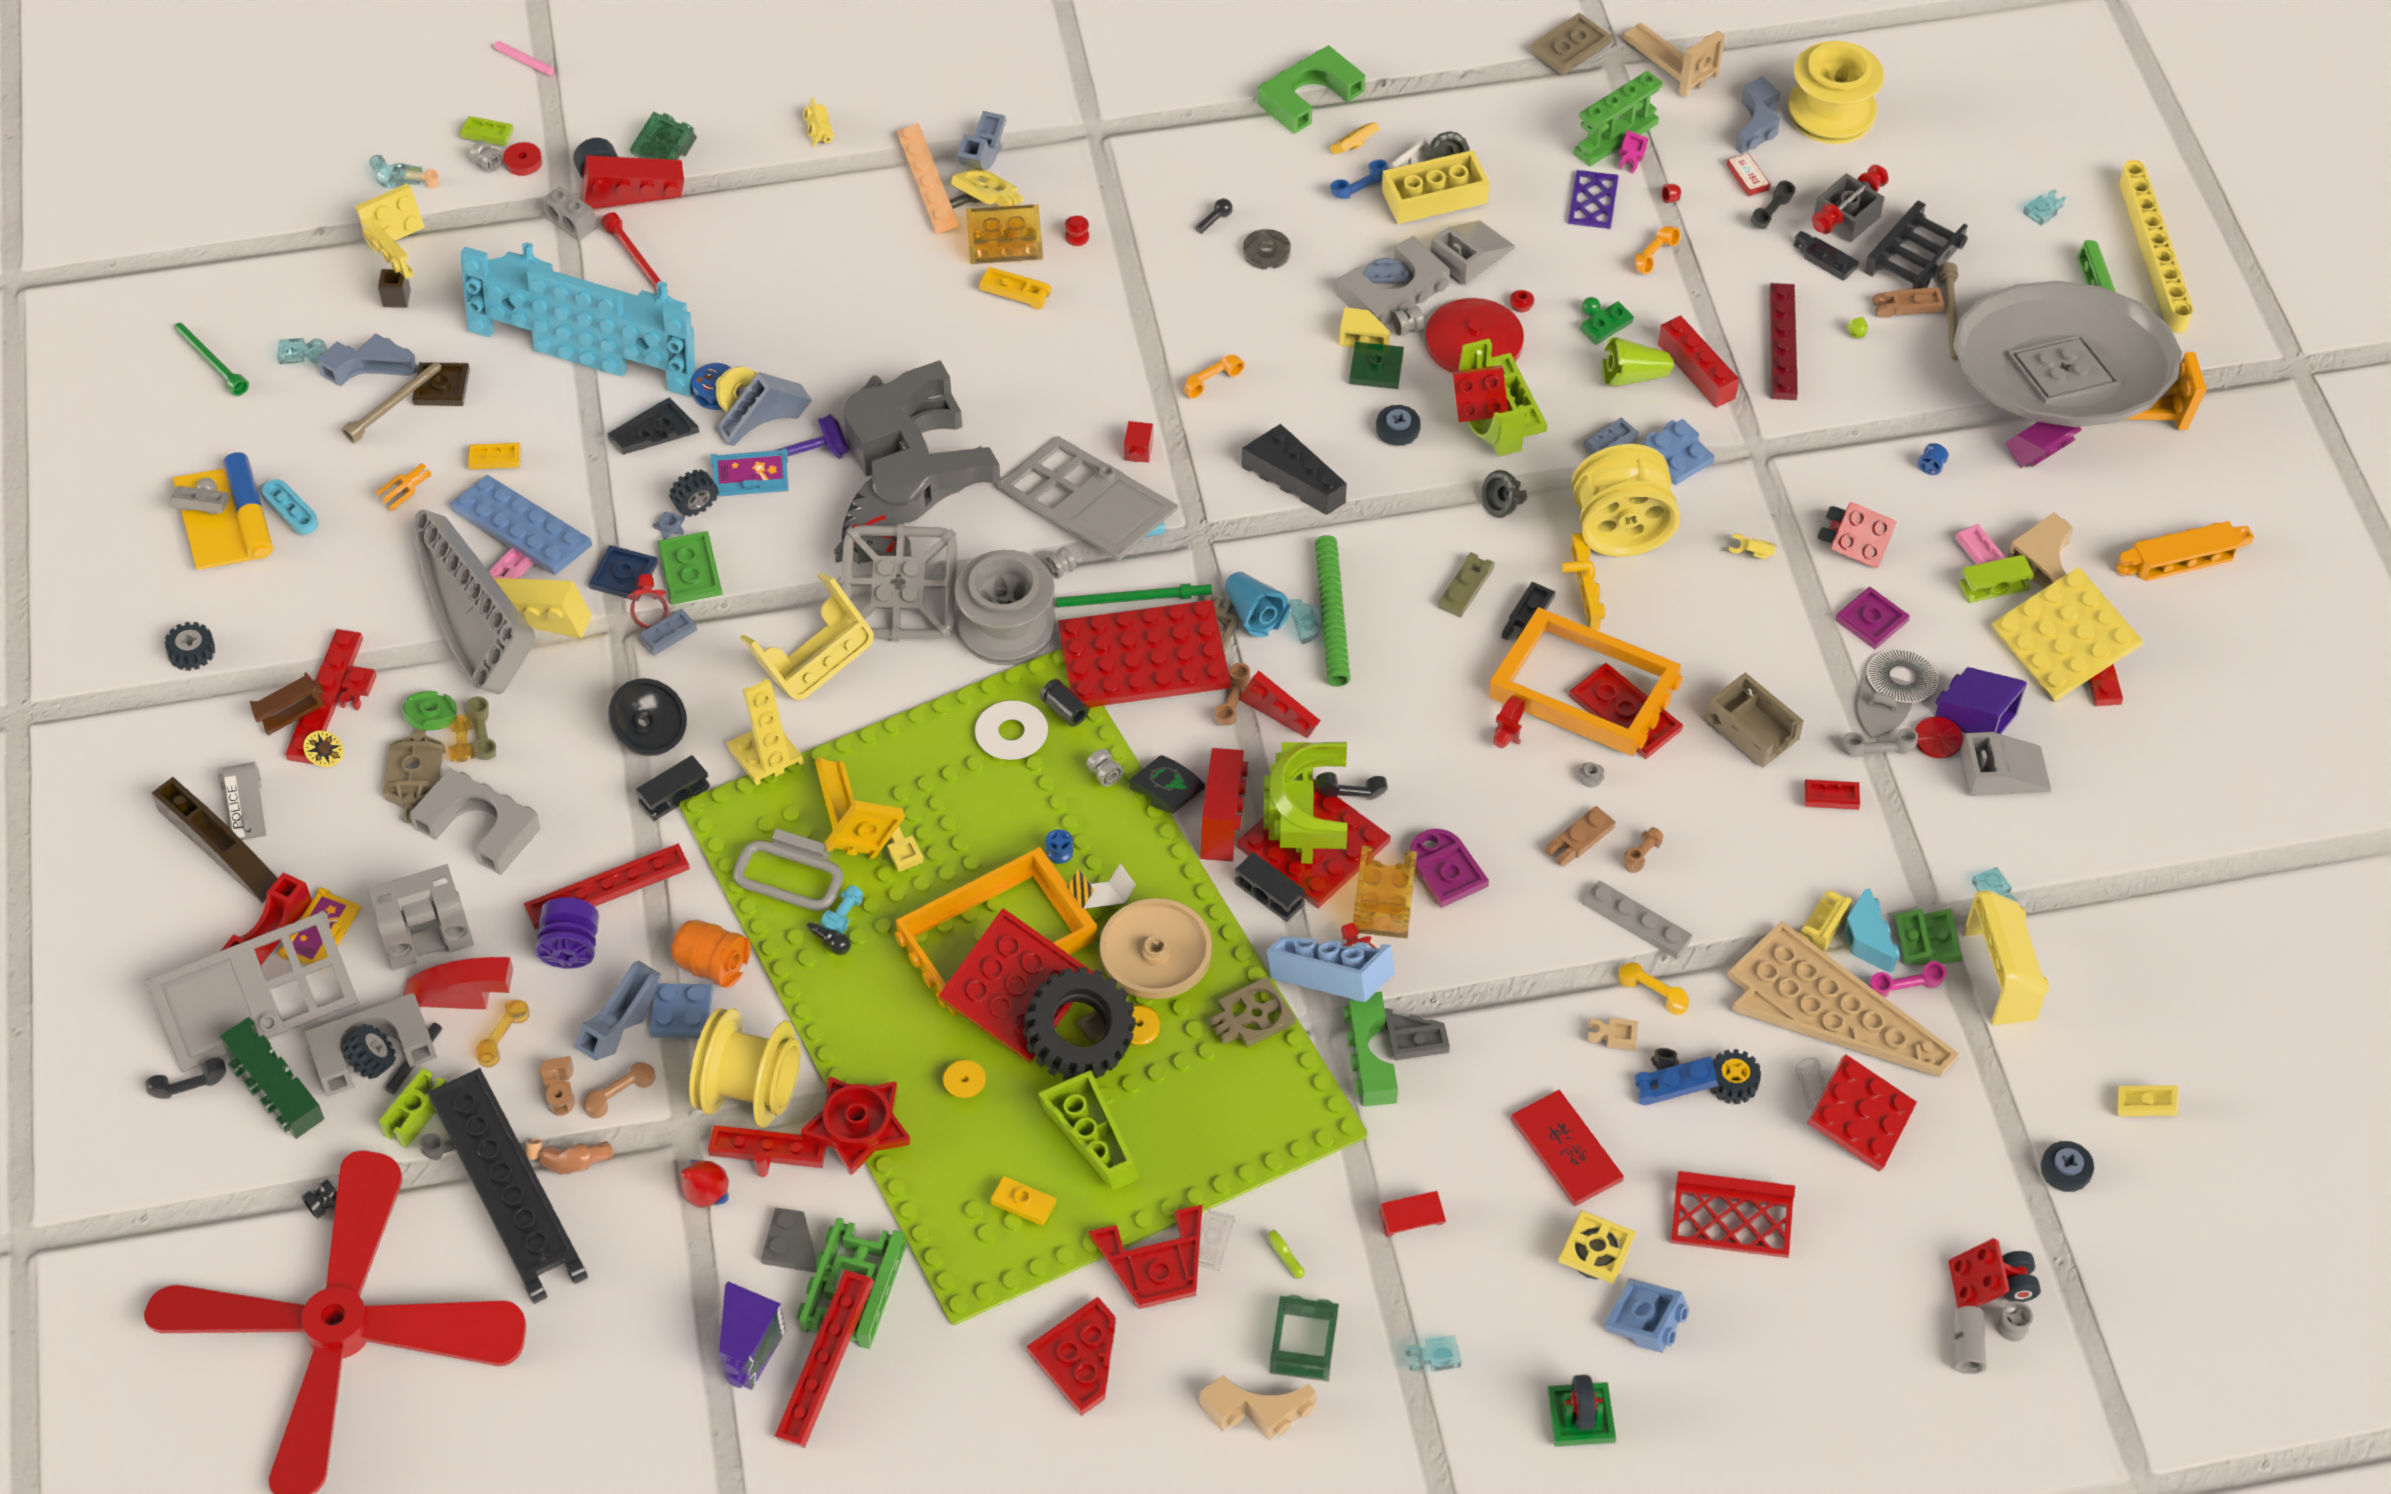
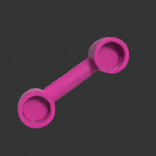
(1931, 977)

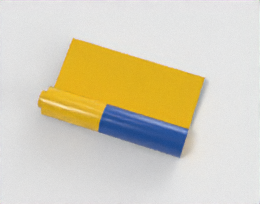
(240, 530)

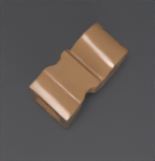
(558, 1091)

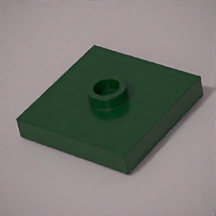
(1376, 365)

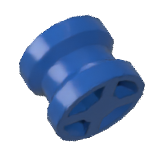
(1933, 458)
(1059, 846)

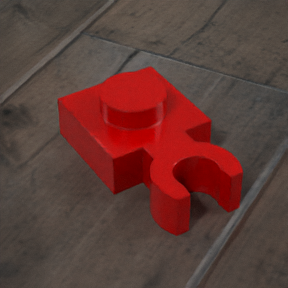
(356, 683)

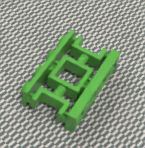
(1606, 131)
(830, 1270)

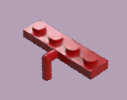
(765, 1148)

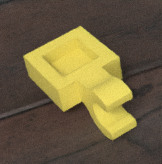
(1759, 547)
(904, 851)

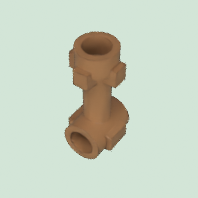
(1635, 856)

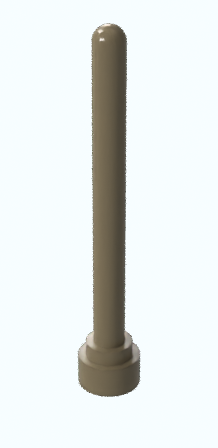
(1948, 274)
(355, 429)

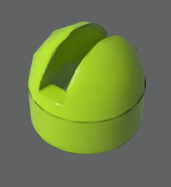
(1857, 327)

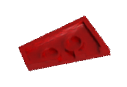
(1277, 704)

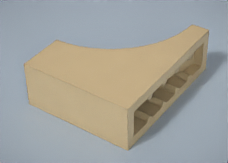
(2042, 548)

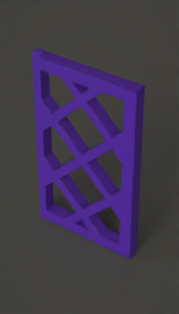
(1596, 179)

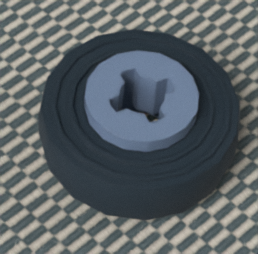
(1398, 425)
(2071, 1176)

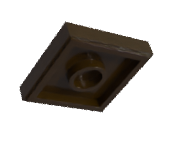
(445, 387)

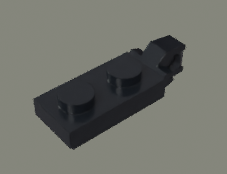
(1825, 256)

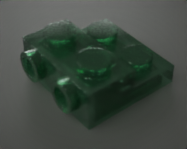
(663, 138)

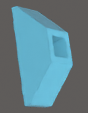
(1870, 935)

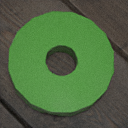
(416, 712)

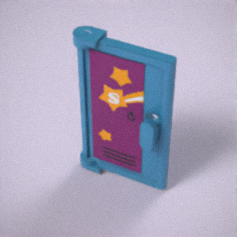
(749, 470)

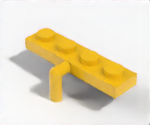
(1585, 575)

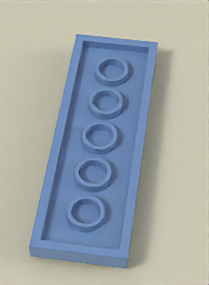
(521, 524)

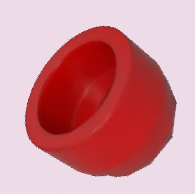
(1671, 193)

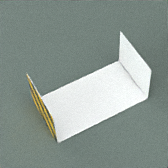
(1104, 893)

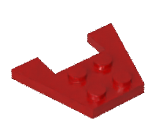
(1159, 1270)

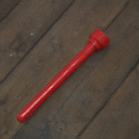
(613, 224)

